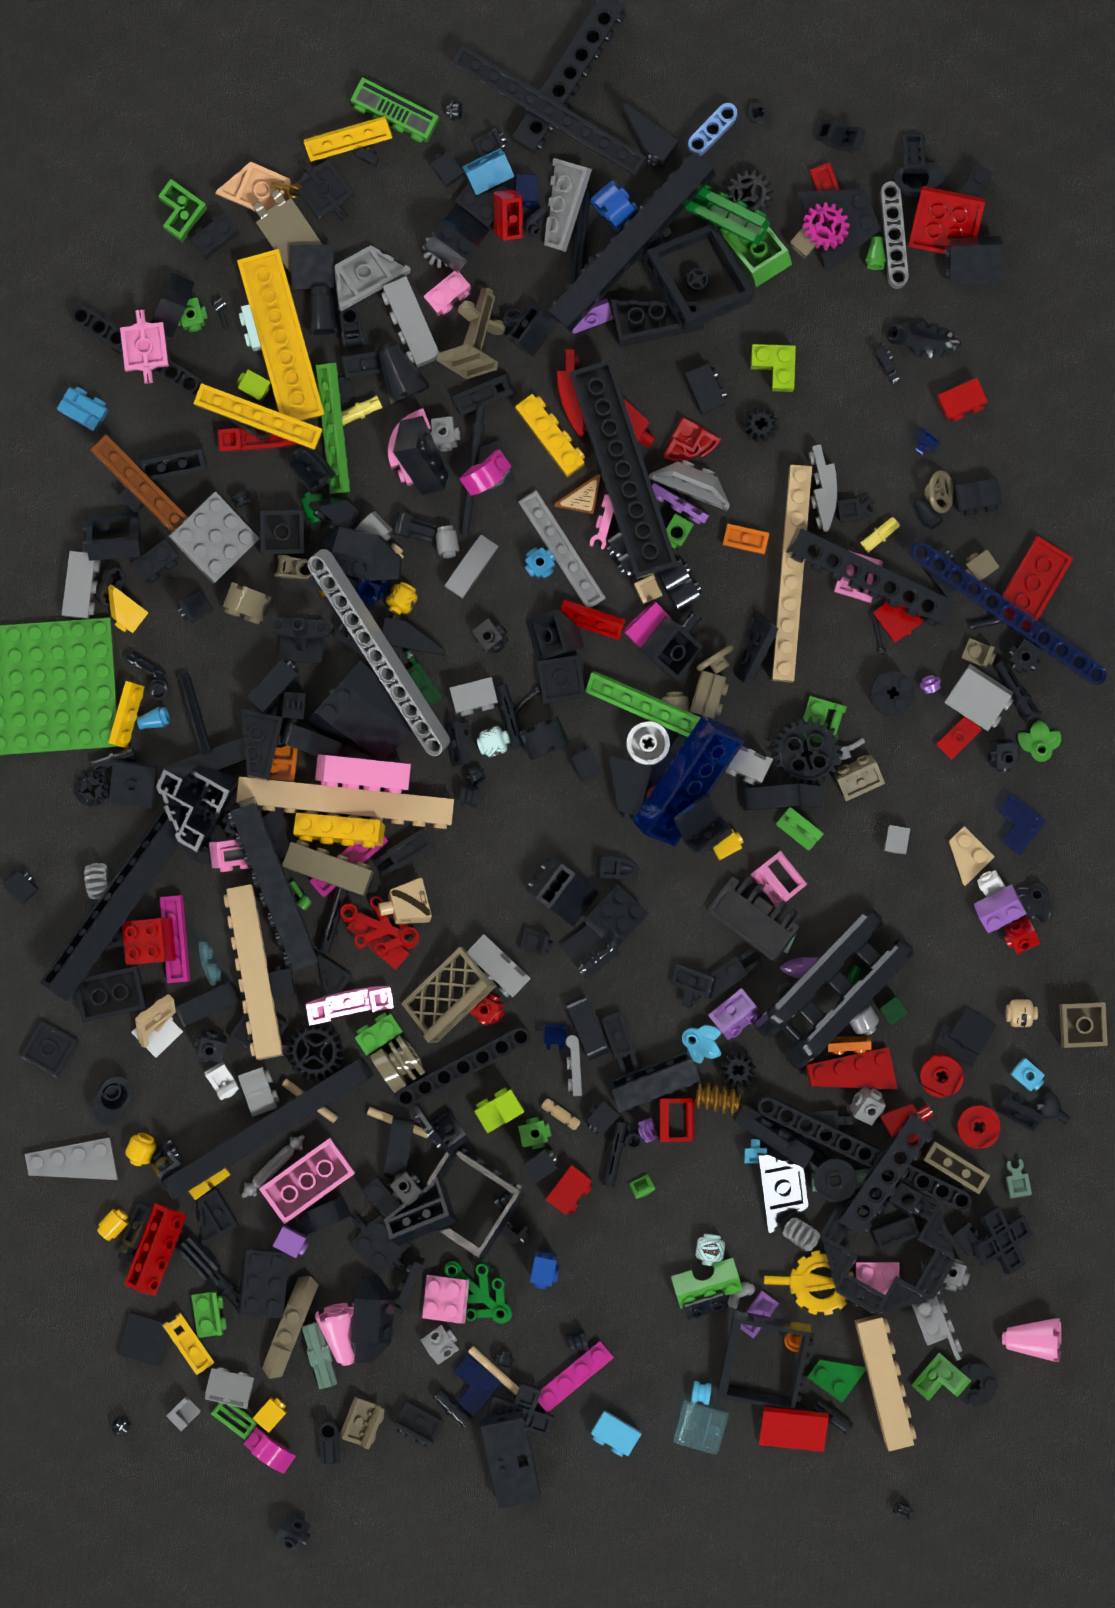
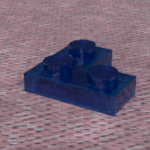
(1026, 824)
(481, 1385)

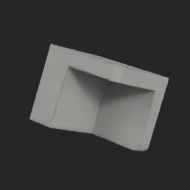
(897, 839)
(183, 1413)

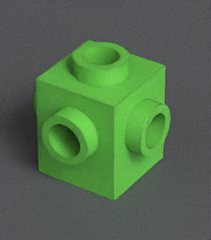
(193, 324)
(526, 1129)

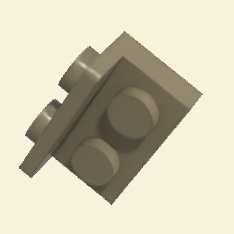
(858, 777)

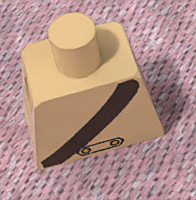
(407, 903)

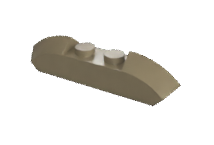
(290, 1327)

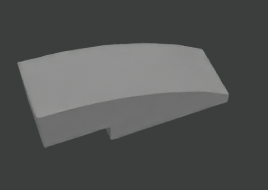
(471, 566)

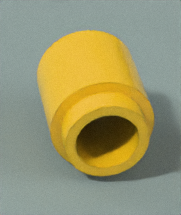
(113, 1224)

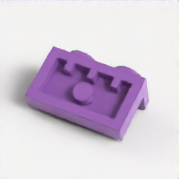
(735, 1014)

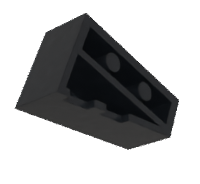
(420, 456)
(422, 1214)

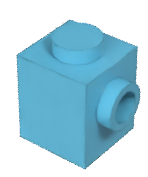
(1027, 1075)

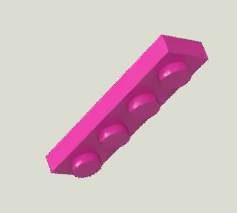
(355, 854)
(173, 908)
(574, 1376)

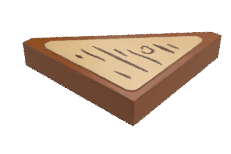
(582, 498)

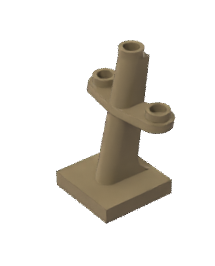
(469, 359)

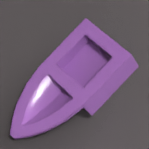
(797, 966)
(648, 1130)

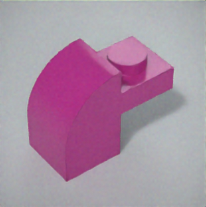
(485, 475)
(269, 1451)

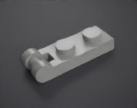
(573, 1064)

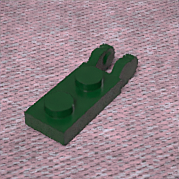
(422, 681)

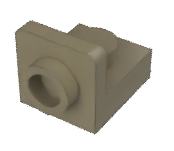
(978, 653)

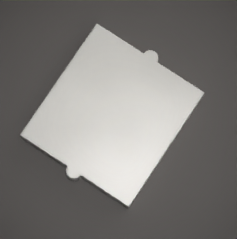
(161, 1040)

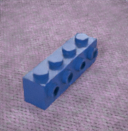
(544, 1270)

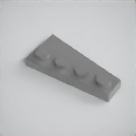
(567, 195)
(80, 1160)

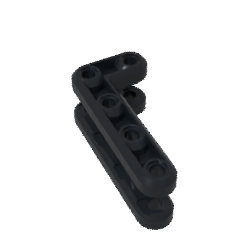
(853, 996)

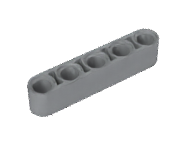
(897, 225)

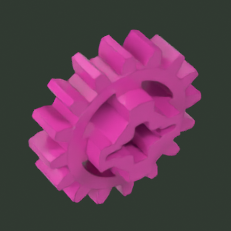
(828, 217)

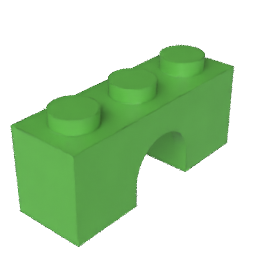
(723, 1280)

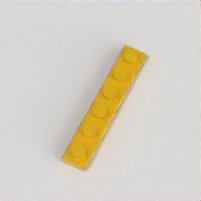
(258, 416)

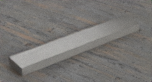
(561, 549)

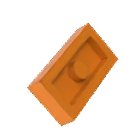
(745, 539)
(857, 1044)

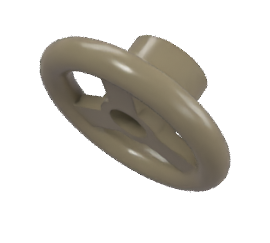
(938, 491)
(717, 661)

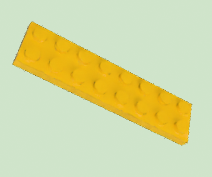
(280, 336)

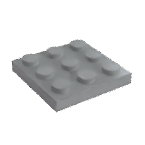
(214, 537)

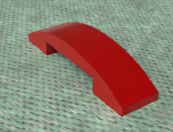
(239, 440)

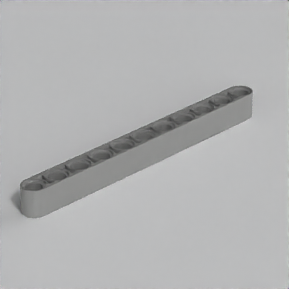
(378, 642)

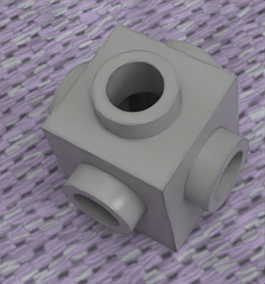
(445, 433)
(868, 1105)
(960, 1279)
(440, 1344)

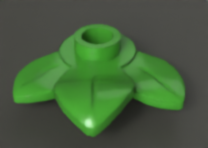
(1039, 738)

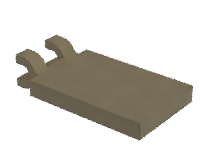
(284, 226)

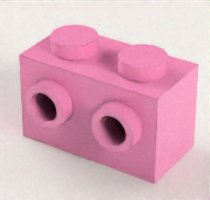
(447, 293)

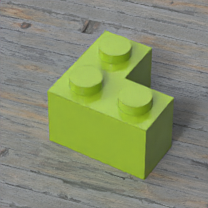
(779, 360)
(499, 1110)

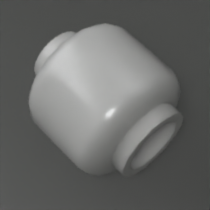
(865, 1021)

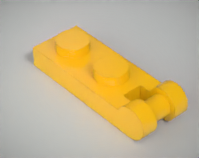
(189, 1344)

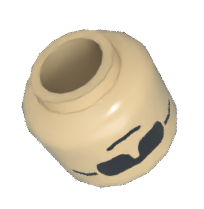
(1021, 1013)

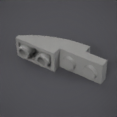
(825, 497)

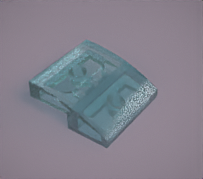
(701, 1427)

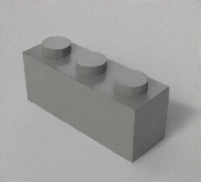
(80, 586)

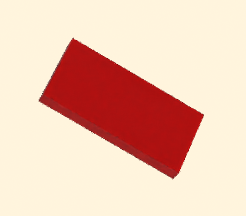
(1036, 579)

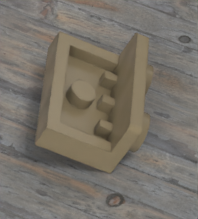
(362, 1422)

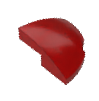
(690, 441)

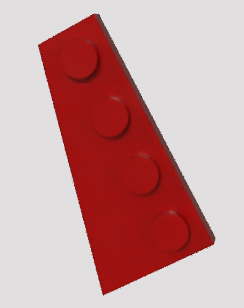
(860, 1070)

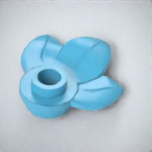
(705, 1042)

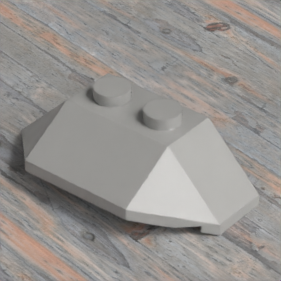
(692, 482)

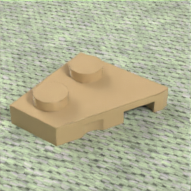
(969, 854)
(154, 1018)

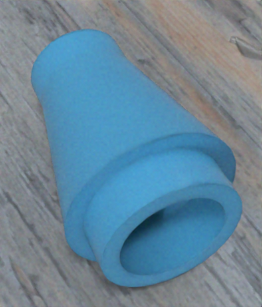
(154, 719)

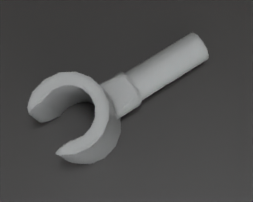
(846, 750)

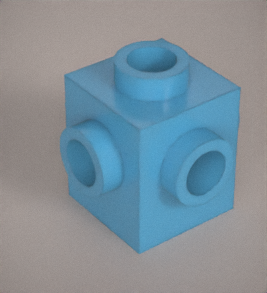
(540, 571)

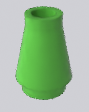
(876, 254)

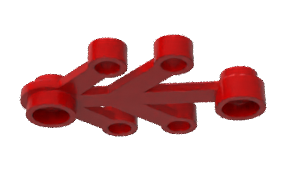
(383, 928)

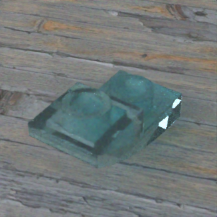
(211, 971)

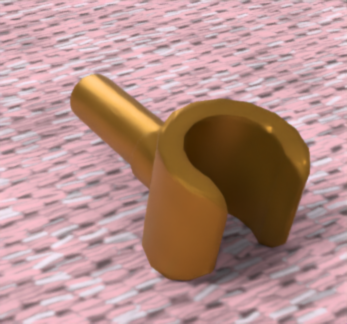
(289, 189)

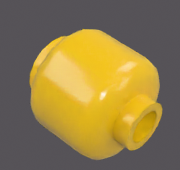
(141, 1149)

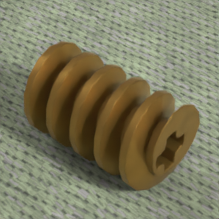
(717, 1099)

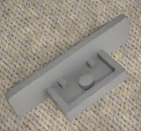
(934, 1324)

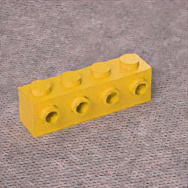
(549, 435)
(339, 829)

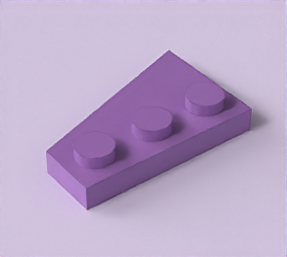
(679, 504)

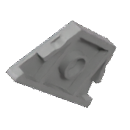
(364, 275)

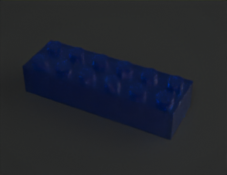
(688, 778)

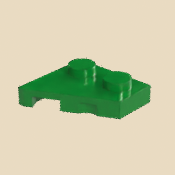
(836, 1377)

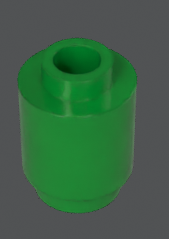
(308, 511)

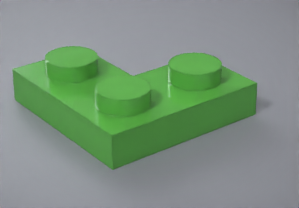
(940, 1373)

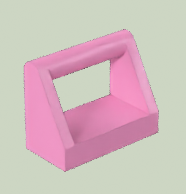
(772, 886)

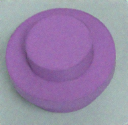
(930, 684)

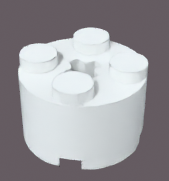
(659, 739)

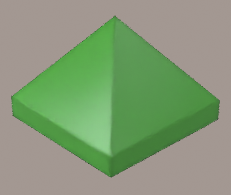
(642, 1186)

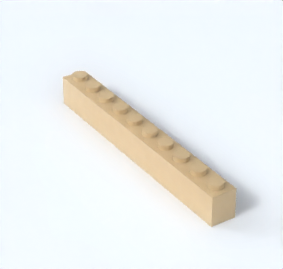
(791, 576)
(347, 801)

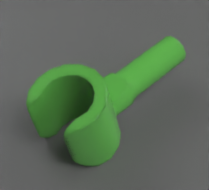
(304, 902)

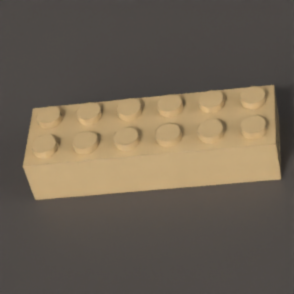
(883, 1379)

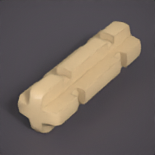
(561, 1114)

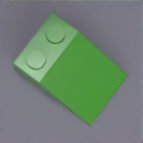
(759, 261)

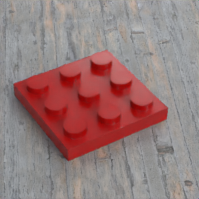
(944, 216)

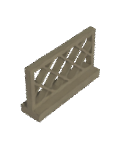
(462, 1006)

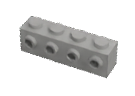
(411, 322)

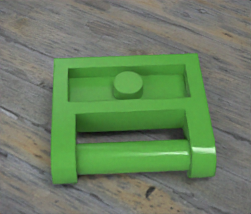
(818, 709)

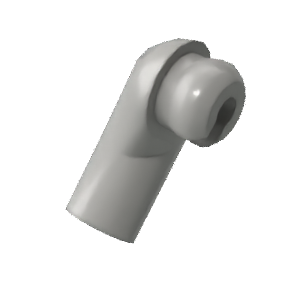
(748, 1289)

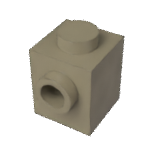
(981, 565)

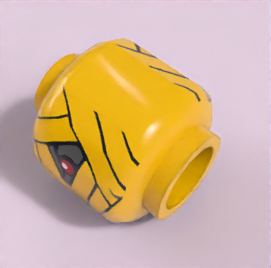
(401, 598)

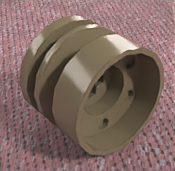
(397, 1063)

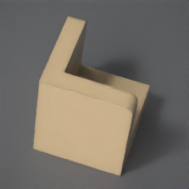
(647, 589)

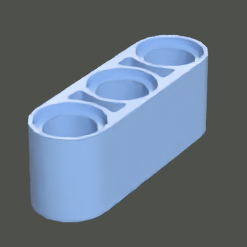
(717, 120)

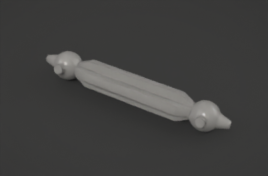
(273, 1166)

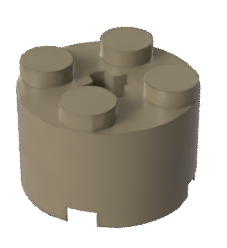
(246, 602)

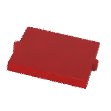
(895, 621)

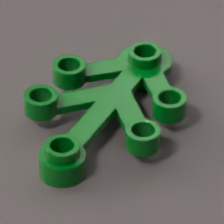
(481, 1293)

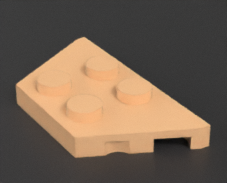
(253, 185)

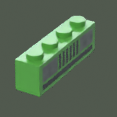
(398, 111)

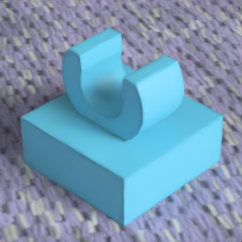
(750, 1155)

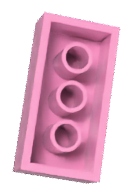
(364, 772)
(307, 1180)

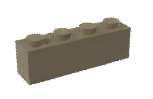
(328, 868)

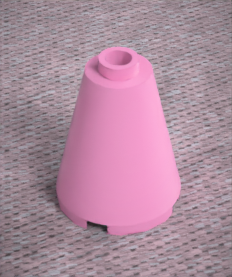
(337, 1329)
(1035, 1339)

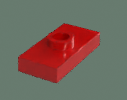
(958, 737)

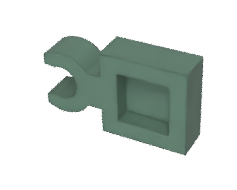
(1018, 1183)

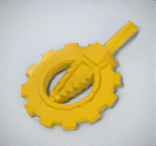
(803, 1282)

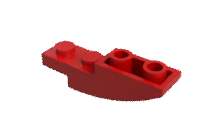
(568, 396)

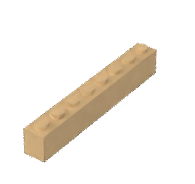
(254, 972)

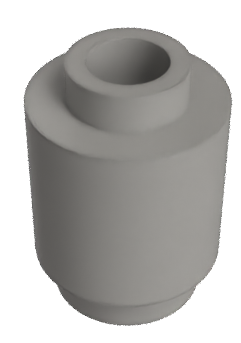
(447, 541)

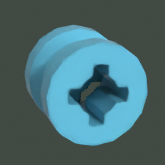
(701, 1393)

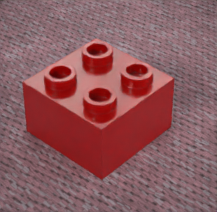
(149, 941)

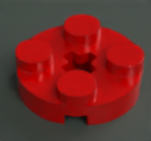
(947, 1086)
(966, 1124)

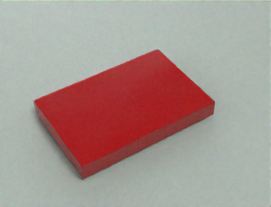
(793, 1429)

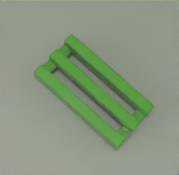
(249, 1428)

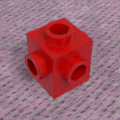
(1020, 935)
(489, 1009)

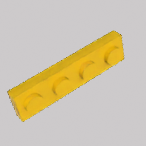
(348, 138)

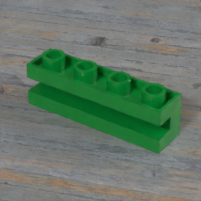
(729, 215)

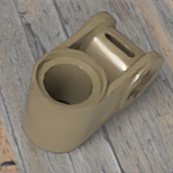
(292, 568)

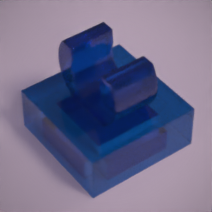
(926, 441)
(555, 1035)

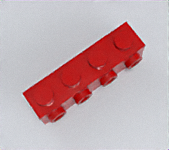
(155, 1249)

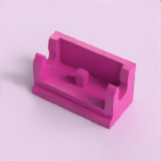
(645, 624)

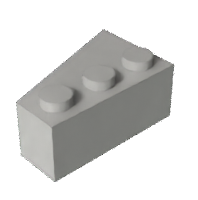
(749, 765)
(498, 966)

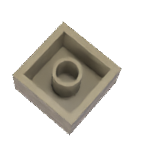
(1083, 1025)

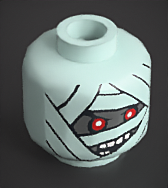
(493, 741)
(710, 1249)

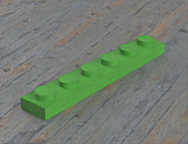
(333, 427)
(641, 704)

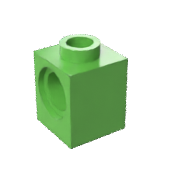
(684, 525)

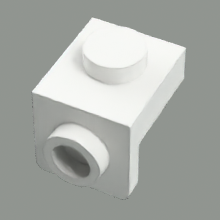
(990, 883)
(222, 1080)

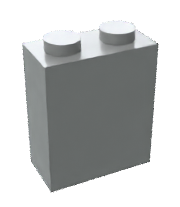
(979, 698)

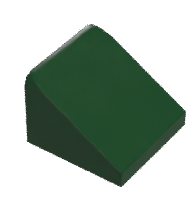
(893, 1010)

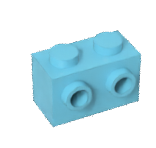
(615, 1433)

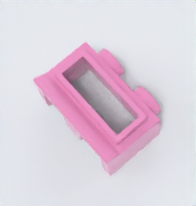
(226, 855)

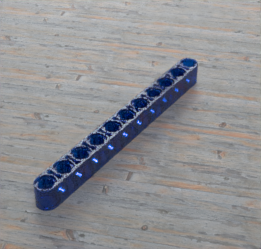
(1017, 618)

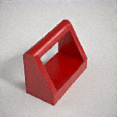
(664, 1119)

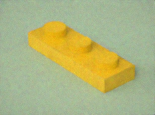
(126, 714)

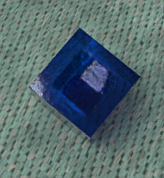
(528, 188)
(372, 590)

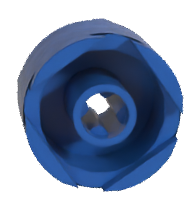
(614, 205)

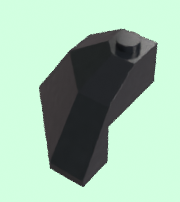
(194, 800)

